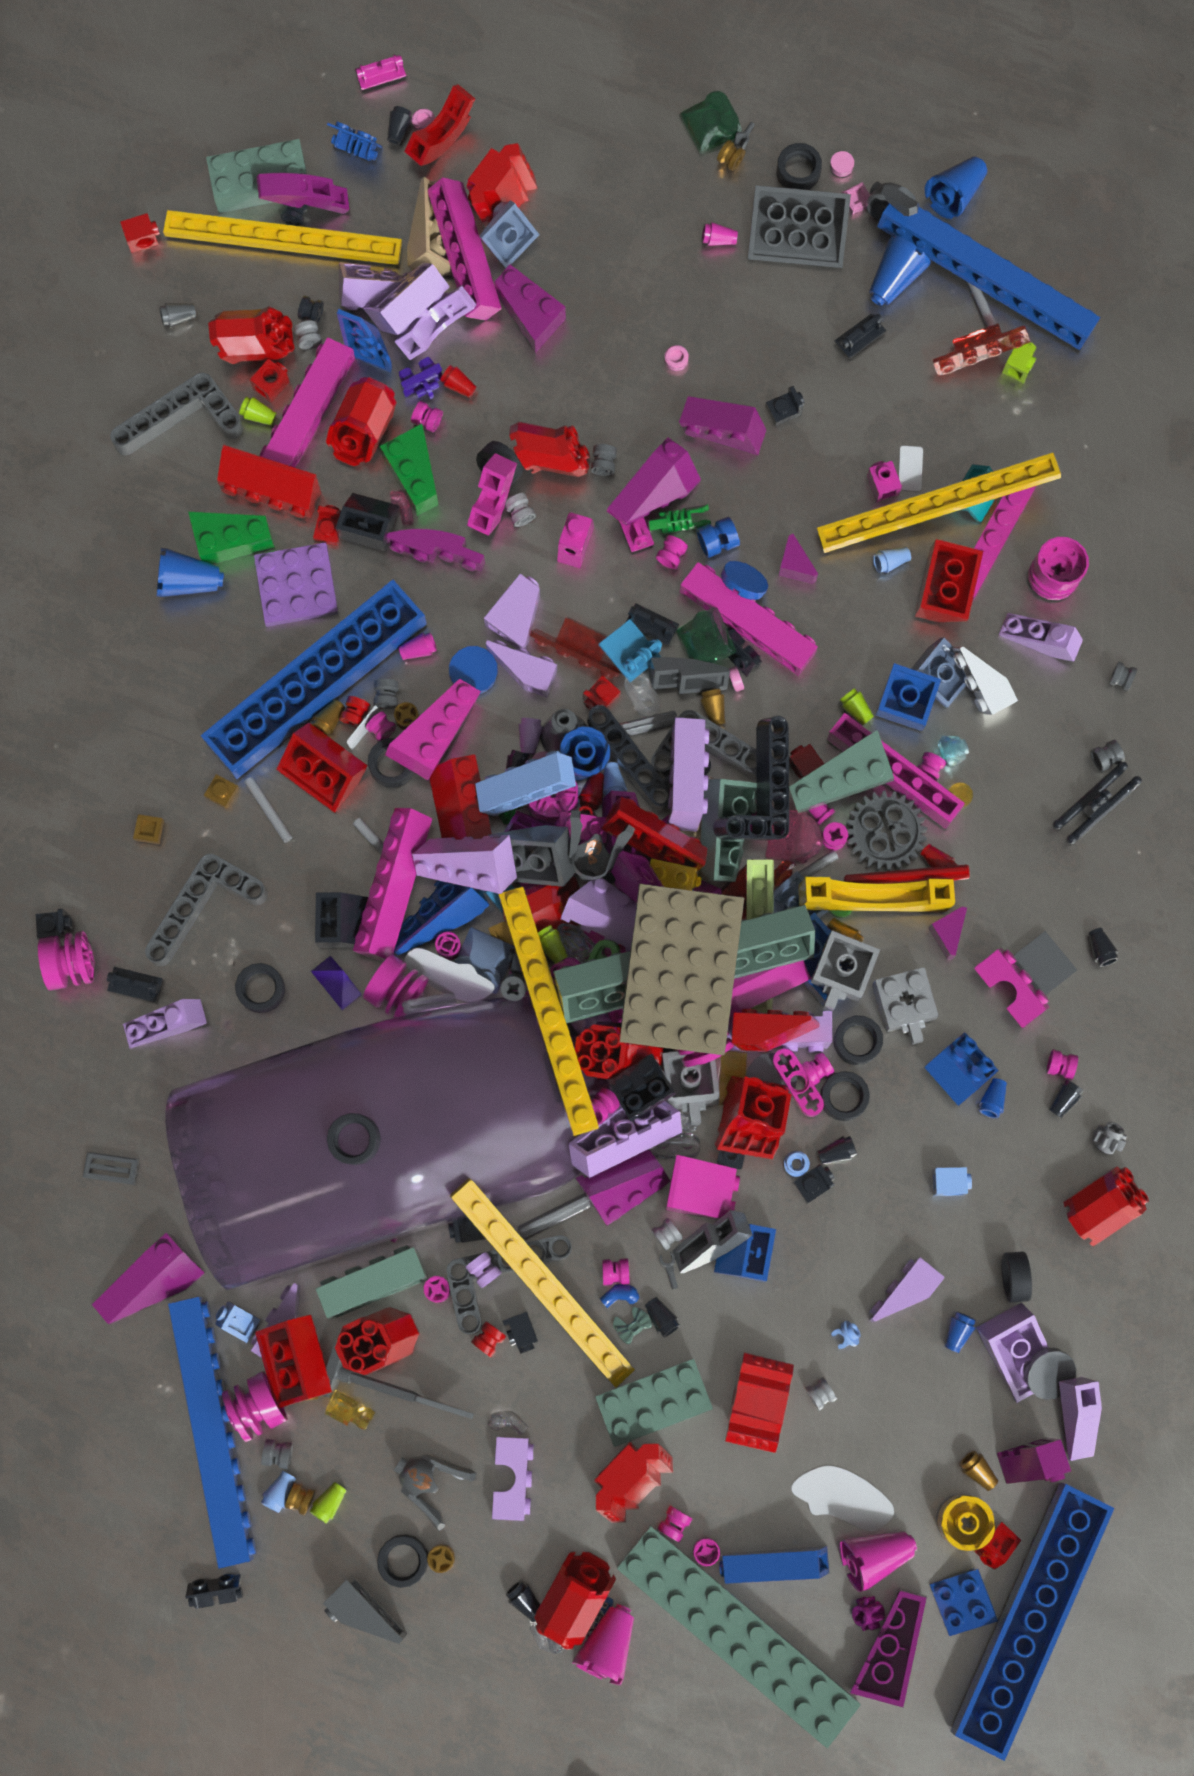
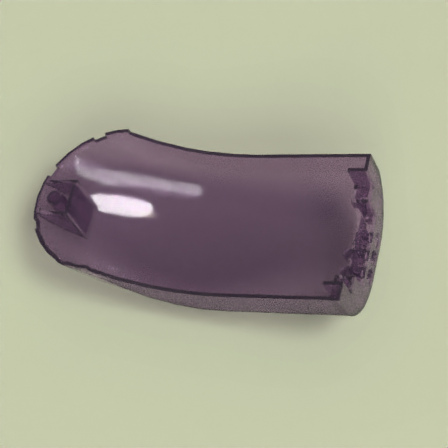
(452, 1099)

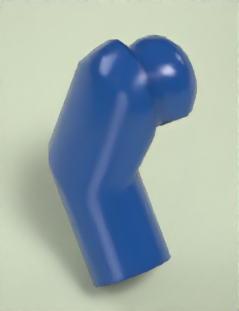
(620, 1292)

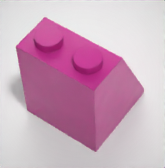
(701, 1188)

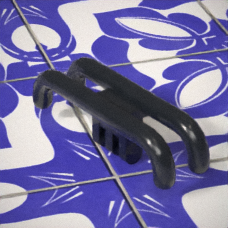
(1097, 803)

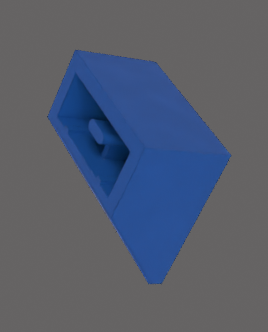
(961, 1068)
(750, 1258)

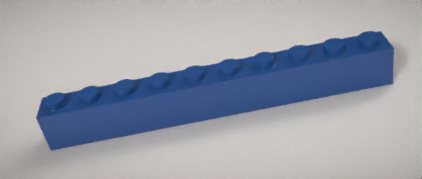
(992, 274)
(211, 1432)

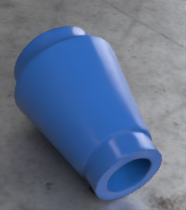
(994, 1099)
(959, 1331)

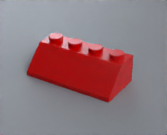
(268, 482)
(457, 799)
(654, 836)

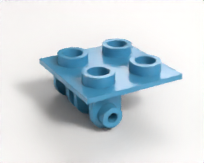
(630, 650)

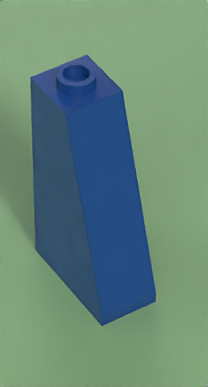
(775, 1565)

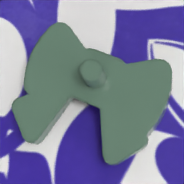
(640, 1322)

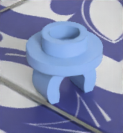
(849, 1332)

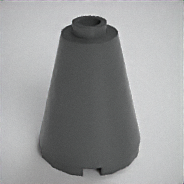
(557, 727)

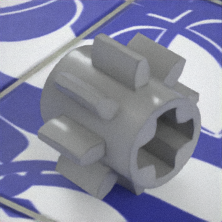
(1110, 1137)

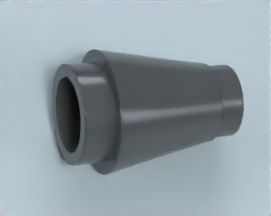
(176, 313)

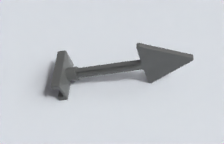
(337, 1373)

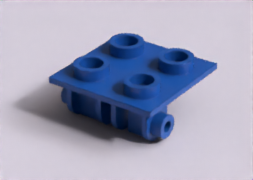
(347, 139)
(964, 1602)

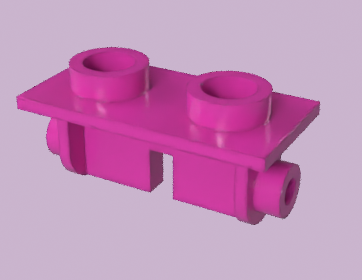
(380, 72)
(637, 535)
(591, 825)

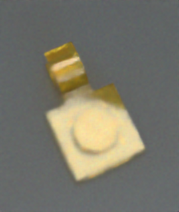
(345, 1410)

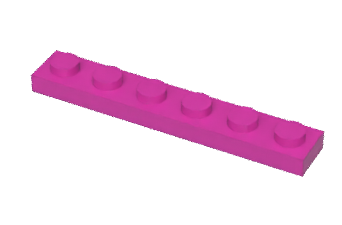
(999, 529)

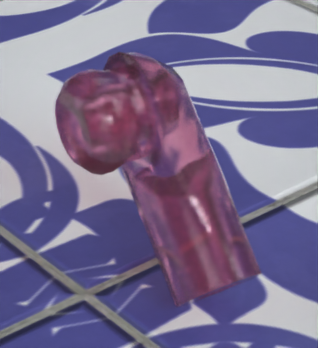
(404, 504)

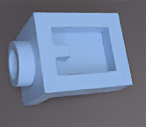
(236, 1321)

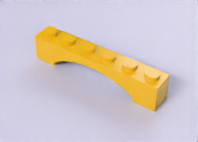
(921, 896)

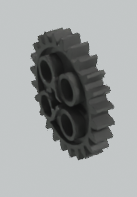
(907, 825)

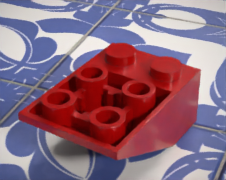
(767, 1031)

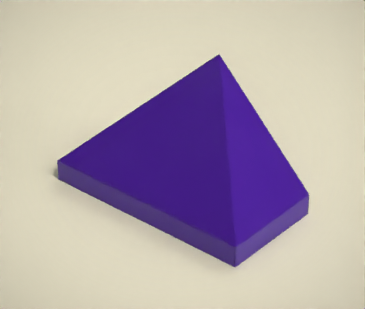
(336, 982)

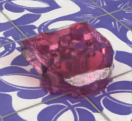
(800, 844)

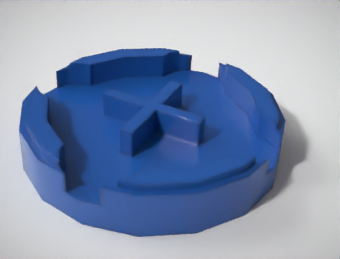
(744, 579)
(475, 667)

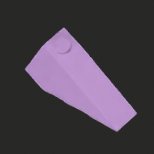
(364, 286)

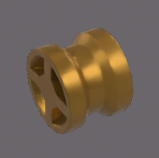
(731, 155)
(404, 712)
(299, 1499)
(437, 1558)

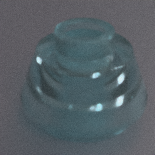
(952, 750)

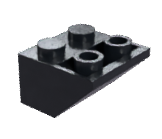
(366, 521)
(338, 919)
(641, 1087)

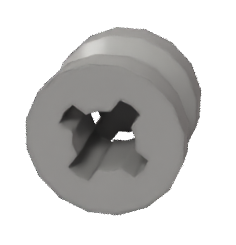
(308, 334)
(666, 1234)
(821, 1393)

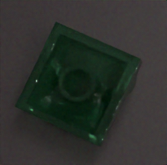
(711, 121)
(706, 637)

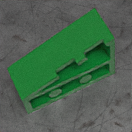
(411, 468)
(229, 536)

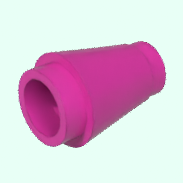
(716, 235)
(419, 646)

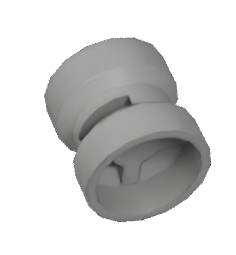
(520, 510)

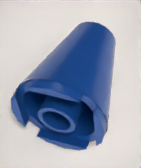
(955, 187)
(897, 270)
(186, 575)
(588, 751)

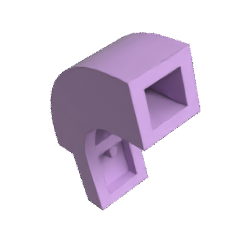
(437, 318)

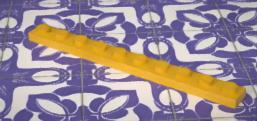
(282, 237)
(939, 502)
(548, 1012)
(541, 1282)

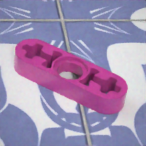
(814, 1095)

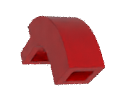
(436, 138)

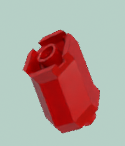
(251, 335)
(361, 421)
(550, 449)
(549, 902)
(604, 1056)
(1106, 1205)
(377, 1340)
(574, 1599)

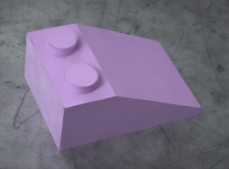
(1011, 1343)

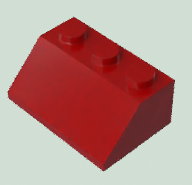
(948, 582)
(321, 766)
(293, 1361)

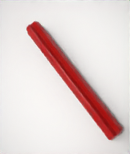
(955, 872)

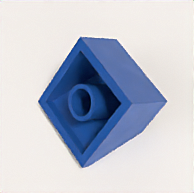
(908, 697)

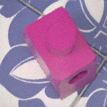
(575, 536)

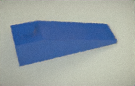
(364, 340)
(443, 911)

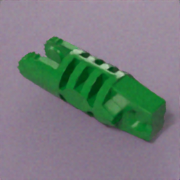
(678, 520)

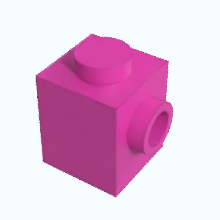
(884, 481)

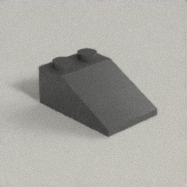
(541, 854)
(359, 1610)

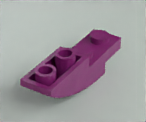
(302, 189)
(427, 543)

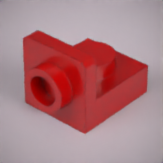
(326, 525)
(601, 693)
(999, 1548)

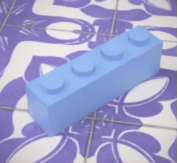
(525, 783)

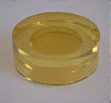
(963, 792)

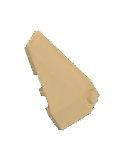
(425, 240)

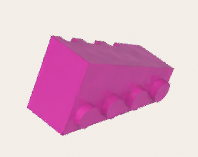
(429, 736)

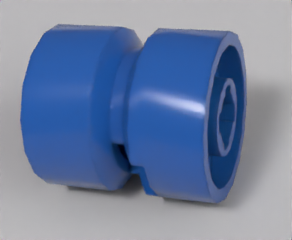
(710, 541)

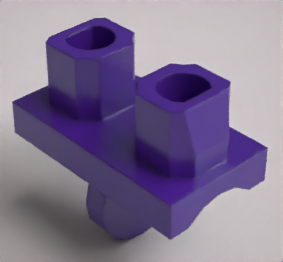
(423, 382)

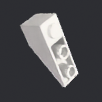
(988, 685)

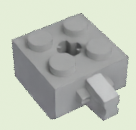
(841, 983)
(897, 1014)
(691, 1096)

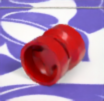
(354, 711)
(487, 1340)

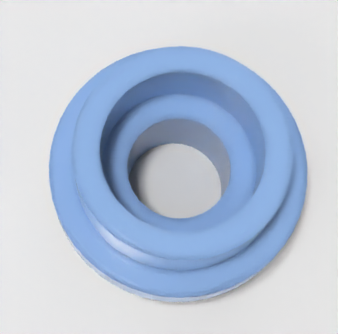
(804, 1163)

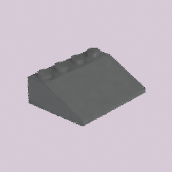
(799, 226)

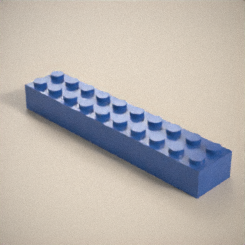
(314, 679)
(1032, 1621)

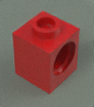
(140, 232)
(266, 389)
(804, 760)

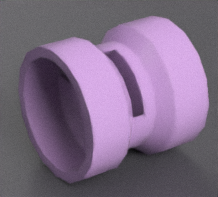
(480, 1264)

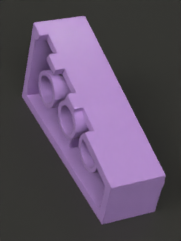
(688, 773)
(468, 862)
(604, 910)
(815, 1040)
(622, 1139)

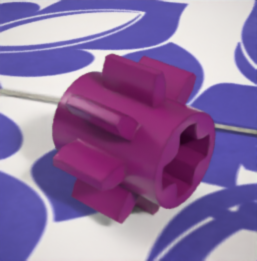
(868, 1613)

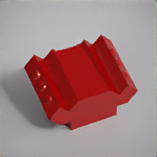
(499, 179)
(753, 1117)
(759, 1402)
(630, 1479)

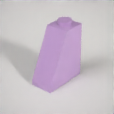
(515, 612)

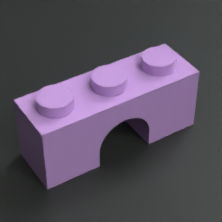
(513, 1502)

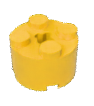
(981, 1522)

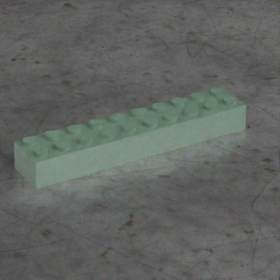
(763, 945)
(738, 1636)

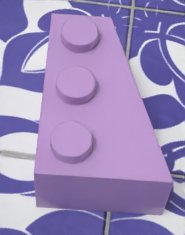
(408, 300)

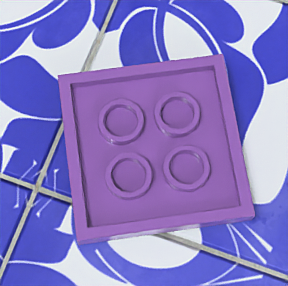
(296, 584)

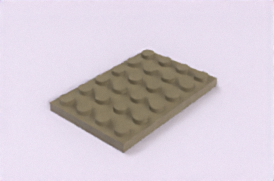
(681, 969)

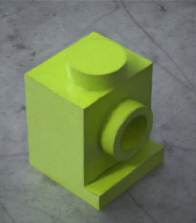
(1020, 362)

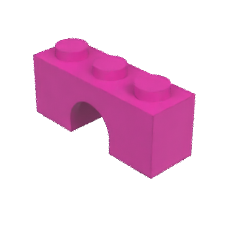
(495, 486)
(1002, 967)

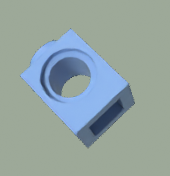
(951, 1181)

